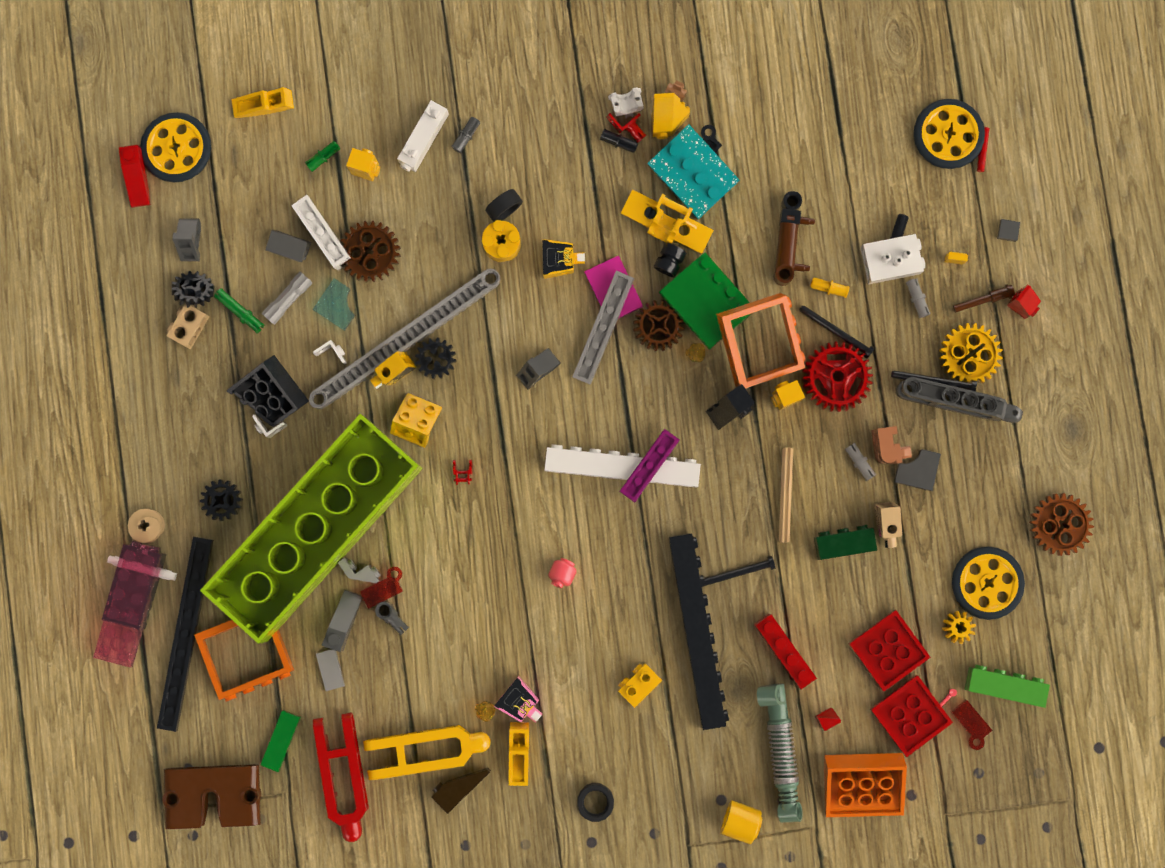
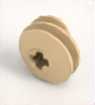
(140, 518)

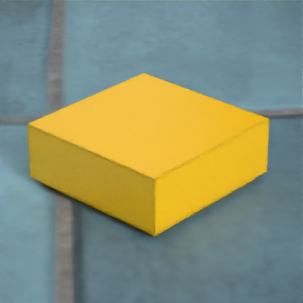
(956, 258)

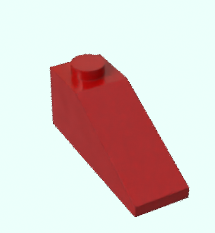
(134, 175)

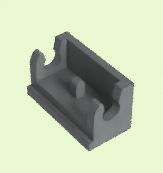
(288, 246)

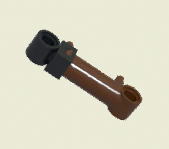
(787, 241)

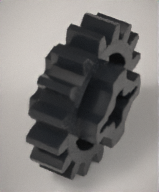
(190, 289)
(227, 494)

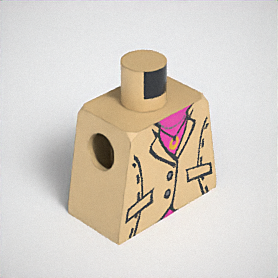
(886, 515)

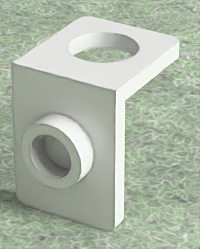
(339, 351)
(262, 429)

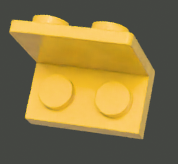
(415, 420)

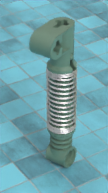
(779, 726)

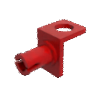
(631, 126)

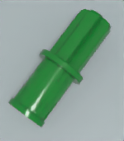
(322, 156)

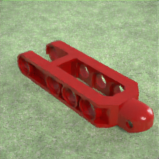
(350, 823)

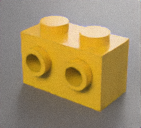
(363, 164)
(787, 394)
(639, 684)

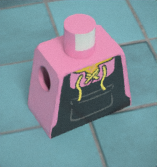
(519, 702)

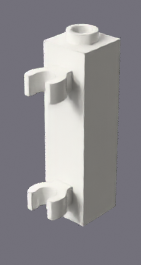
(422, 136)

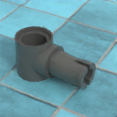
(392, 618)

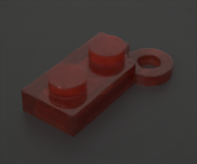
(383, 590)
(972, 723)

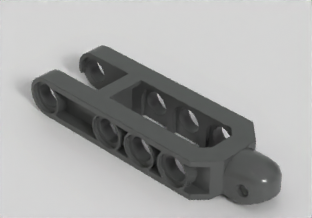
(933, 395)

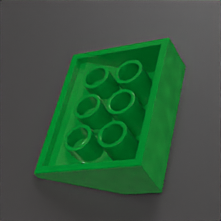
(700, 295)

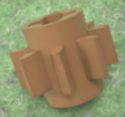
(678, 89)

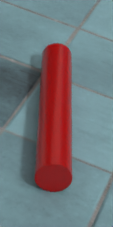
(982, 155)

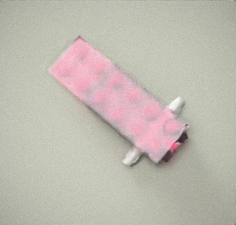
(130, 601)

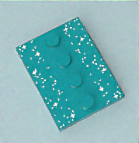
(693, 171)

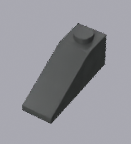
(342, 621)

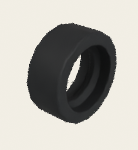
(504, 205)
(584, 812)

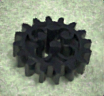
(425, 361)

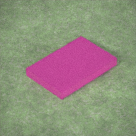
(601, 278)

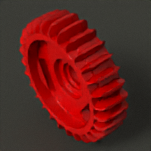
(837, 391)

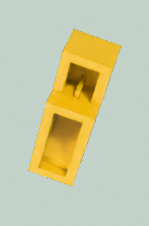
(262, 103)
(518, 753)

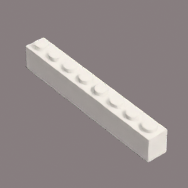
(618, 466)

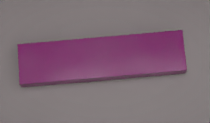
(649, 465)

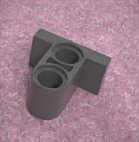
(187, 239)
(537, 368)

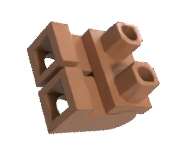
(885, 449)

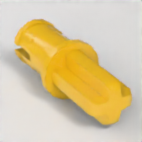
(829, 287)

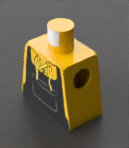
(559, 258)
(399, 366)

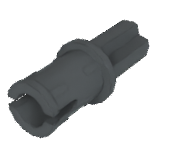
(466, 134)

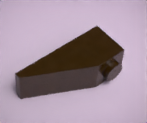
(456, 789)

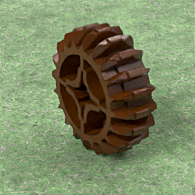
(665, 332)

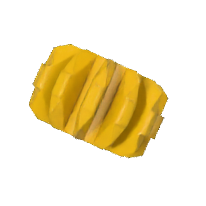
(964, 623)

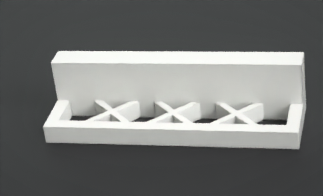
(321, 232)

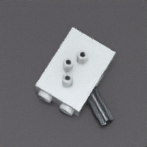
(893, 257)

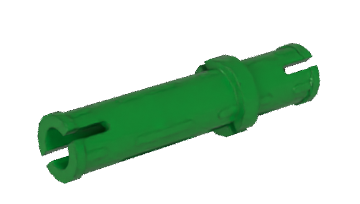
(244, 315)

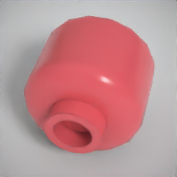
(562, 573)

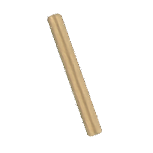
(785, 496)

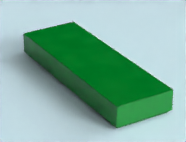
(280, 741)

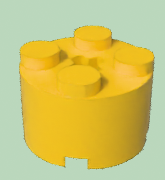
(500, 230)

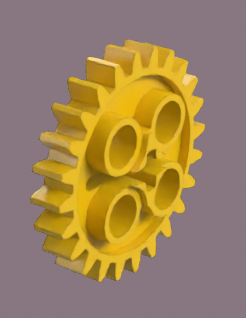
(961, 340)

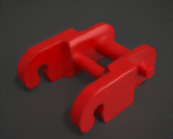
(468, 472)

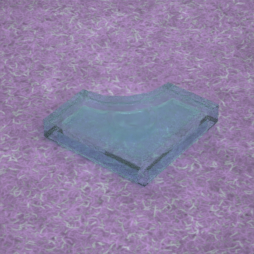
(334, 305)

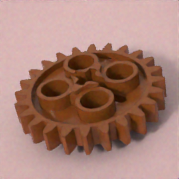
(1075, 535)

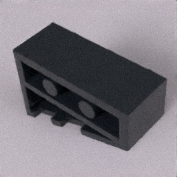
(733, 405)

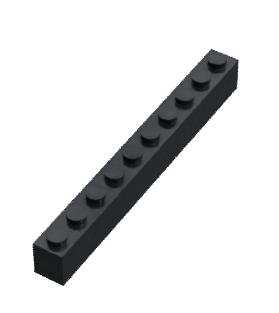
(697, 631)

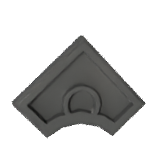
(920, 472)

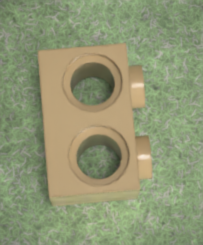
(191, 328)

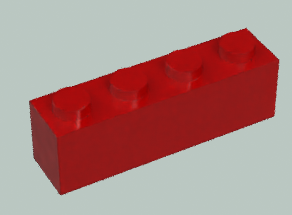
(785, 651)

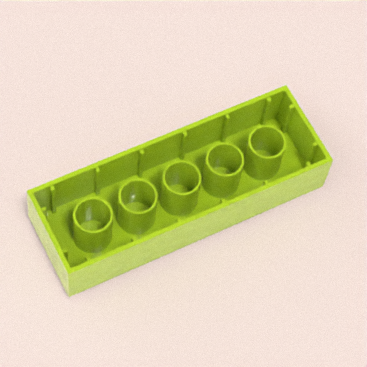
(311, 529)

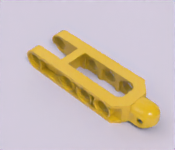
(470, 744)

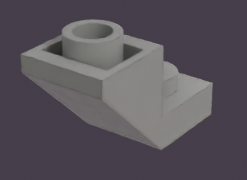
(367, 574)

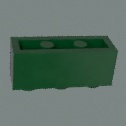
(845, 542)

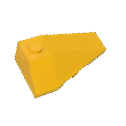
(667, 114)

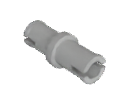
(918, 298)
(860, 462)

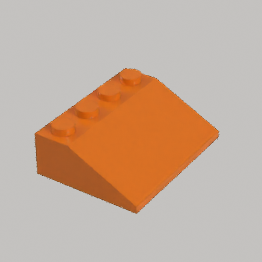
(864, 785)

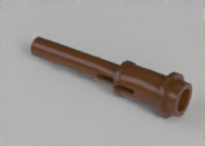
(993, 296)

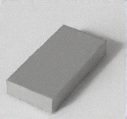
(330, 670)

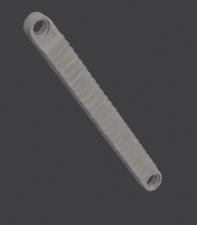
(405, 338)

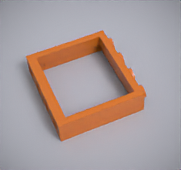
(724, 320)
(249, 686)

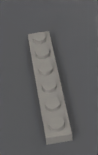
(603, 327)

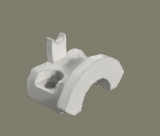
(627, 102)

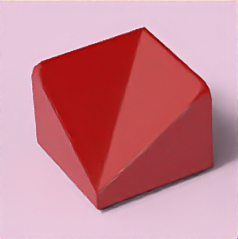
(828, 719)

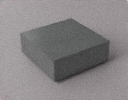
(1008, 230)

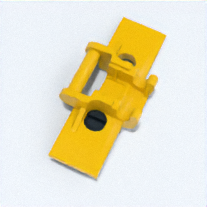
(648, 213)

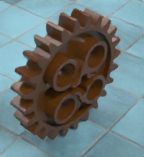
(383, 261)

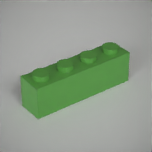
(1007, 687)

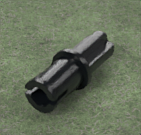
(618, 141)

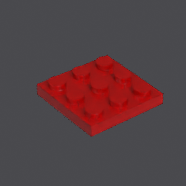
(889, 650)
(911, 715)

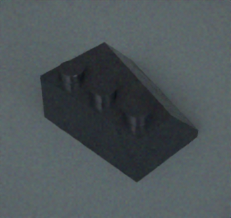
(270, 392)

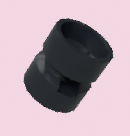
(669, 261)

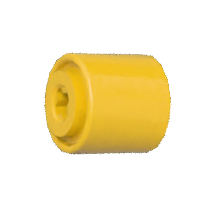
(741, 822)

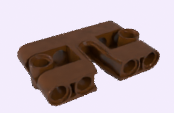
(227, 782)

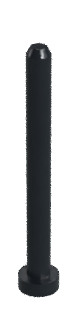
(837, 331)
(960, 384)
(741, 571)

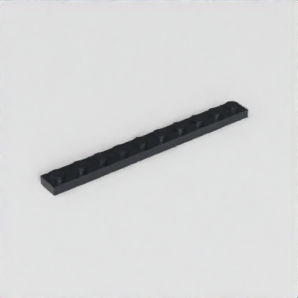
(184, 634)

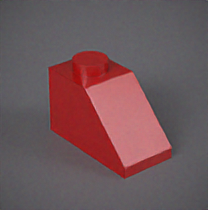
(1025, 302)

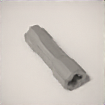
(276, 309)

